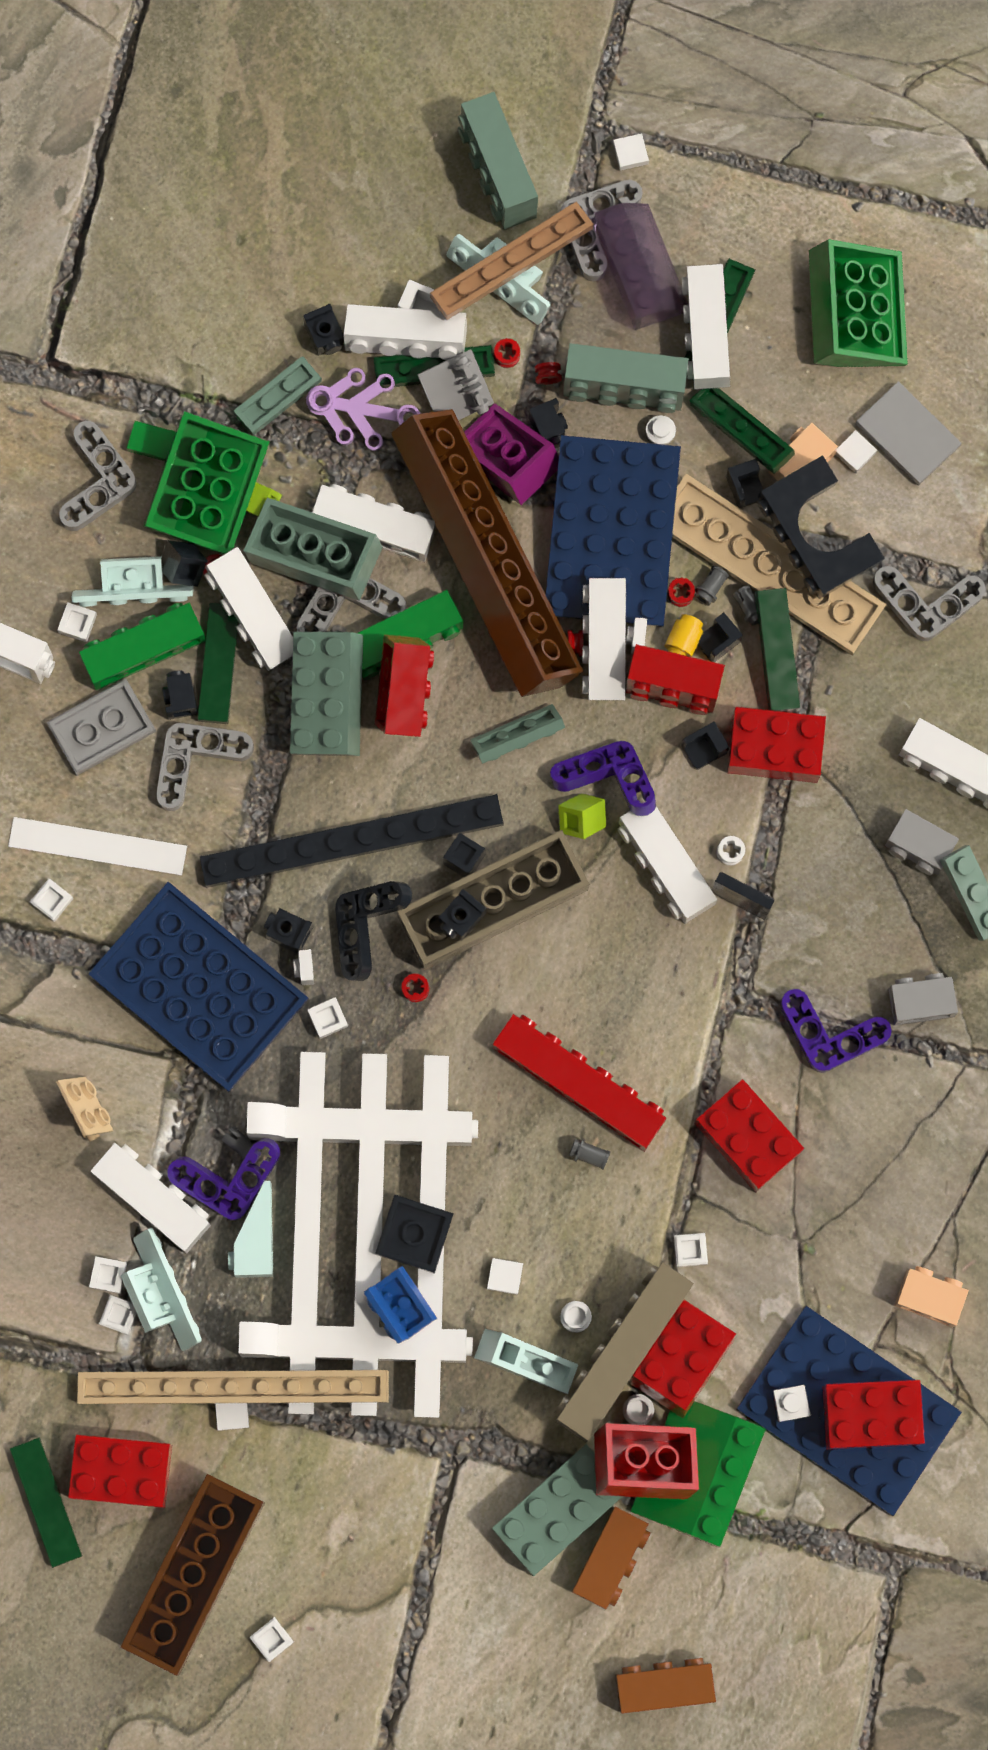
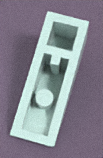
(255, 1240)
(525, 1360)

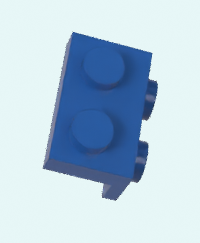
(399, 1305)

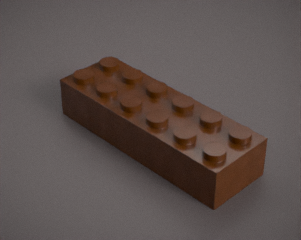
(192, 1575)

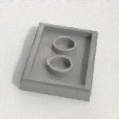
(908, 433)
(101, 727)

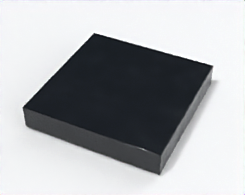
(742, 895)
(414, 1234)

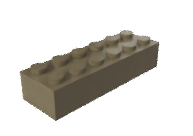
(510, 891)
(625, 1351)

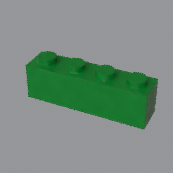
(428, 620)
(142, 645)

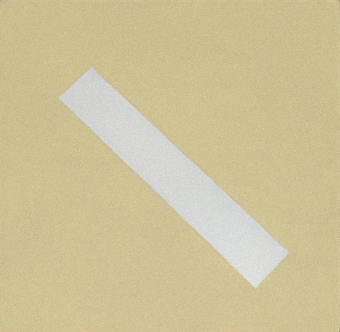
(97, 846)

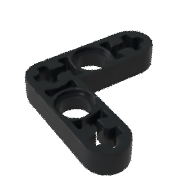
(359, 914)

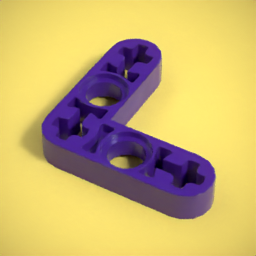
(618, 767)
(822, 1041)
(235, 1189)

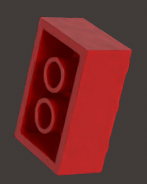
(674, 679)
(403, 686)
(776, 744)
(749, 1135)
(683, 1358)
(873, 1414)
(646, 1461)
(120, 1471)

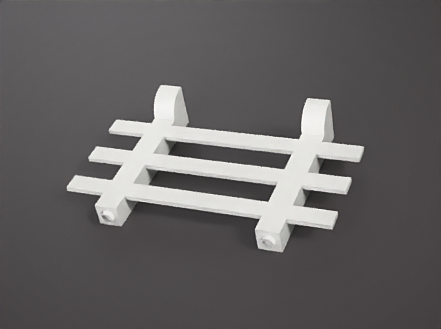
(372, 1128)

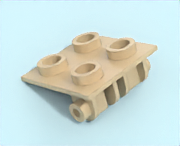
(85, 1107)

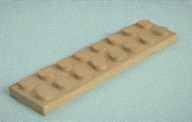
(757, 559)

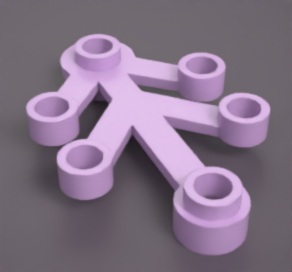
(356, 407)

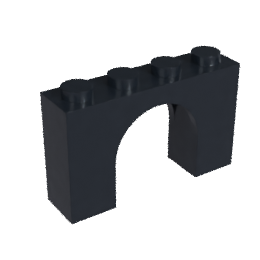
(822, 569)

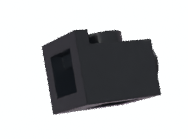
(324, 342)
(547, 421)
(180, 695)
(474, 910)
(295, 938)

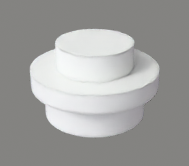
(660, 430)
(575, 1316)
(638, 1409)

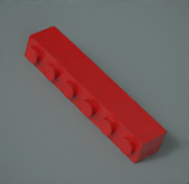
(579, 1082)

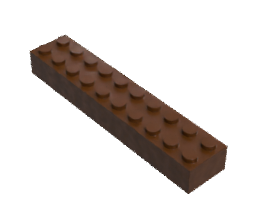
(486, 552)

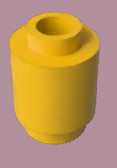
(684, 635)

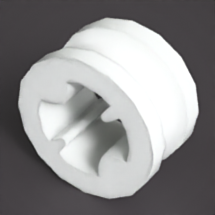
(724, 856)

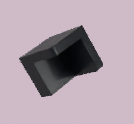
(745, 483)
(183, 563)
(719, 638)
(705, 746)
(464, 855)

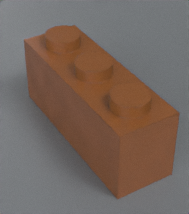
(611, 1558)
(665, 1686)

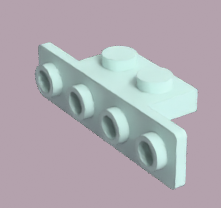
(515, 292)
(129, 580)
(158, 1294)

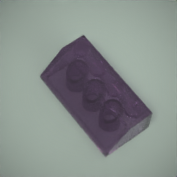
(639, 263)

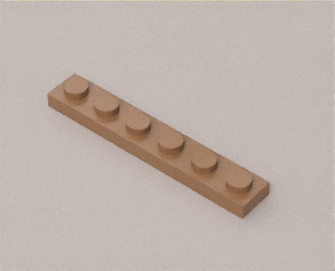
(511, 260)

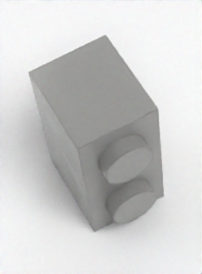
(920, 843)
(922, 999)

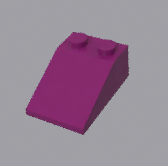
(512, 453)

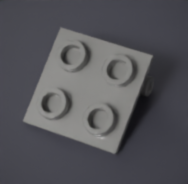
(457, 386)

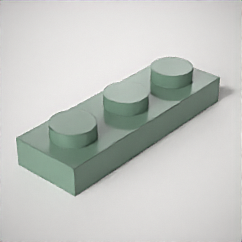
(277, 396)
(517, 733)
(969, 887)

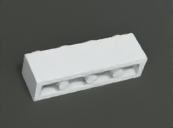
(707, 325)
(404, 332)
(396, 529)
(251, 607)
(606, 638)
(947, 760)
(668, 863)
(150, 1197)

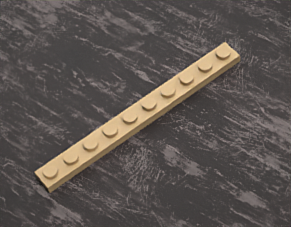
(233, 1387)

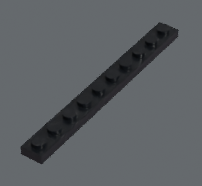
(351, 841)

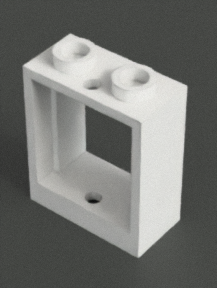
(25, 654)

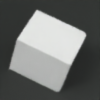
(417, 297)

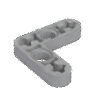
(586, 203)
(106, 484)
(381, 611)
(929, 613)
(185, 751)

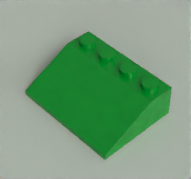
(857, 305)
(206, 483)
(724, 1460)

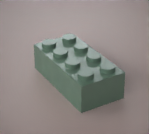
(498, 161)
(625, 378)
(313, 549)
(326, 693)
(555, 1513)

